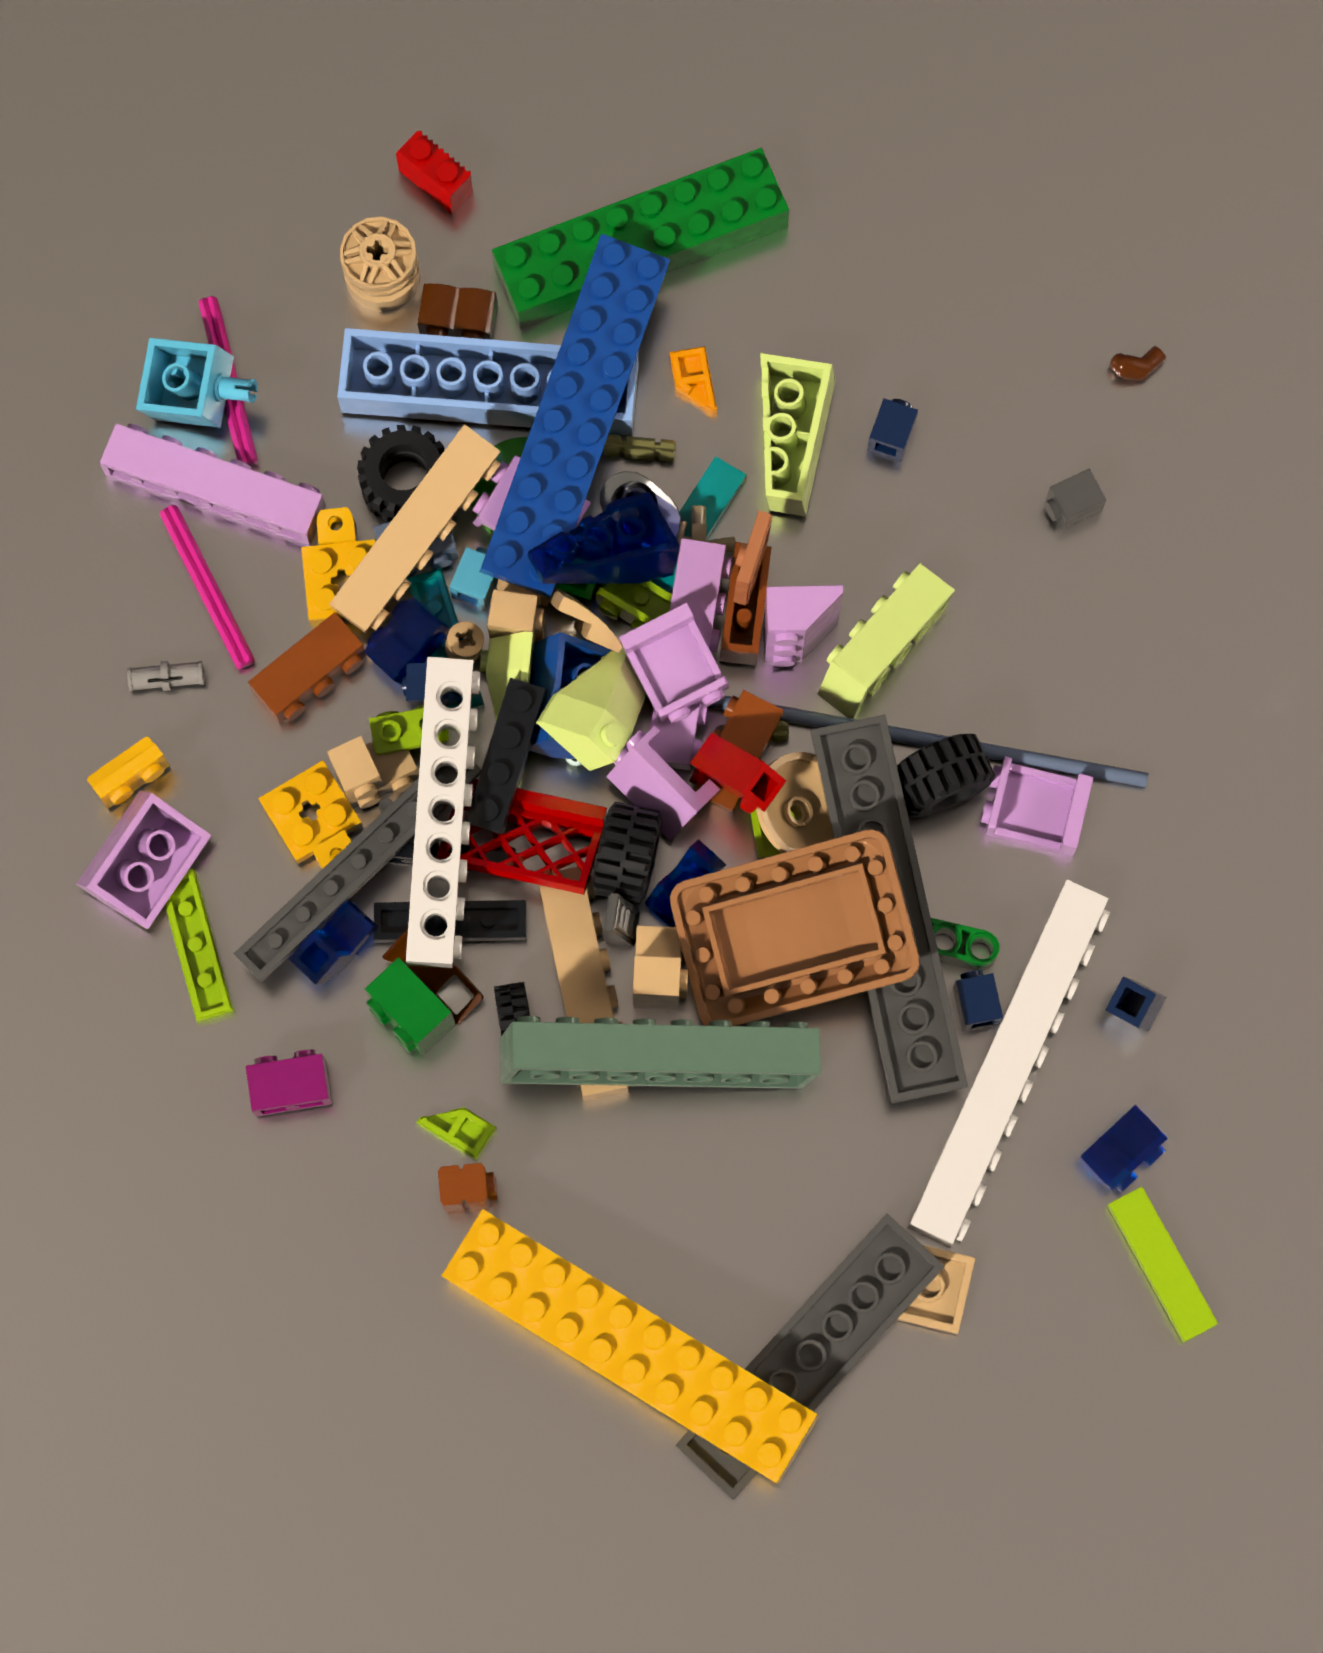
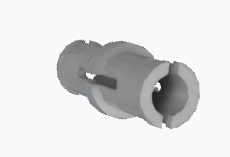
(165, 676)

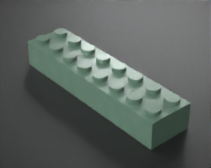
(659, 1054)

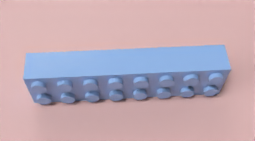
(454, 379)

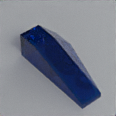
(617, 546)

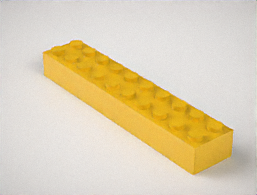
(631, 1346)

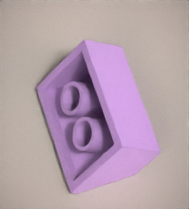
(798, 620)
(144, 859)

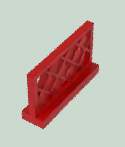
(530, 812)

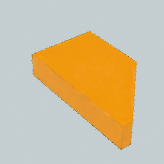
(693, 377)

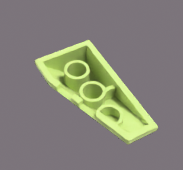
(505, 659)
(596, 711)

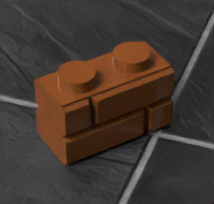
(466, 1188)

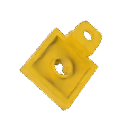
(336, 552)
(326, 834)

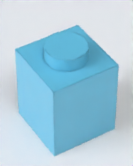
(470, 584)

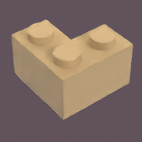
(516, 611)
(369, 775)
(657, 969)

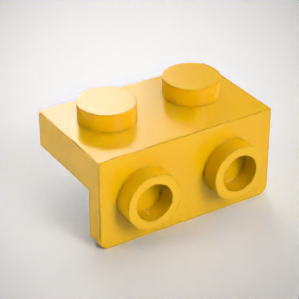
(128, 772)

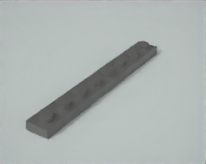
(339, 880)

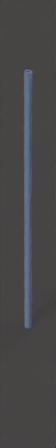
(991, 751)

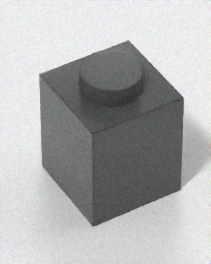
(1075, 499)

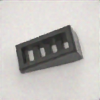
(620, 921)

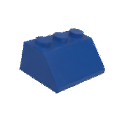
(555, 665)

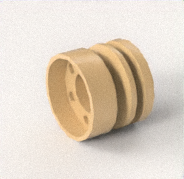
(382, 282)

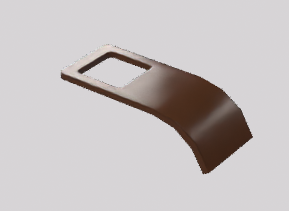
(435, 977)

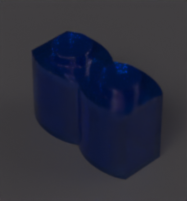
(408, 638)
(1123, 1149)

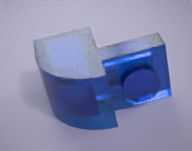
(696, 862)
(335, 946)

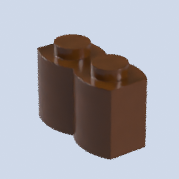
(457, 311)

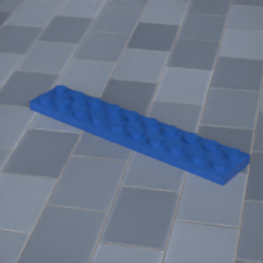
(576, 408)

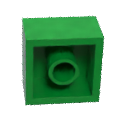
(410, 1007)

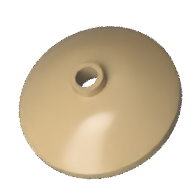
(803, 797)

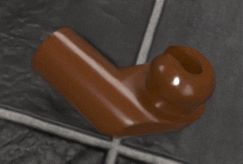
(1135, 367)

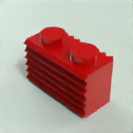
(435, 172)

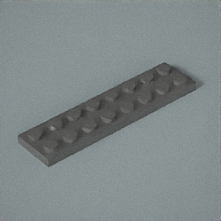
(830, 1333)

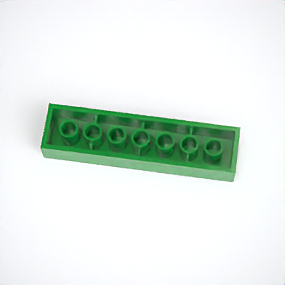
(675, 220)

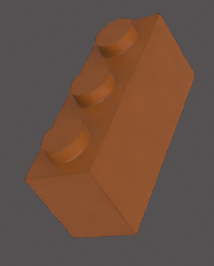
(743, 622)
(308, 669)
(749, 728)

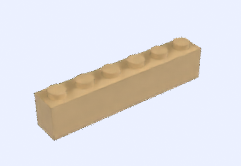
(415, 528)
(580, 962)

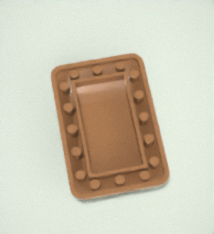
(795, 929)

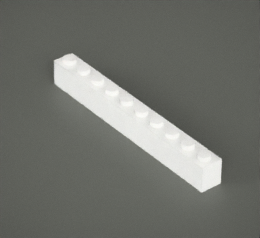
(1008, 1064)

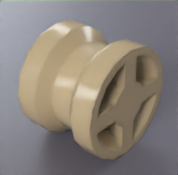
(463, 649)

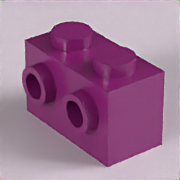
(288, 1083)

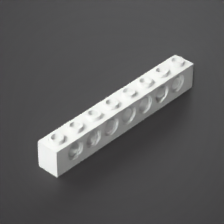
(441, 677)

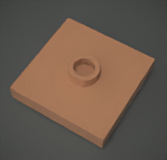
(750, 558)

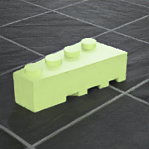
(794, 424)
(883, 639)

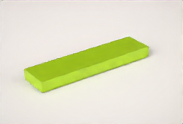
(198, 950)
(1162, 1264)

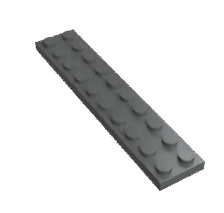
(913, 1015)

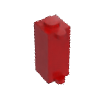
(737, 773)

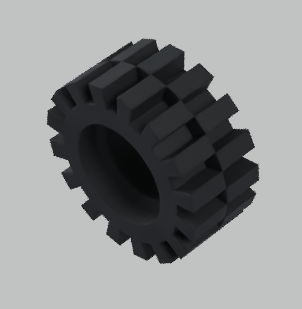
(510, 1003)

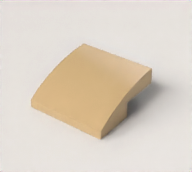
(587, 622)

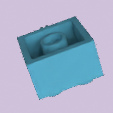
(189, 383)

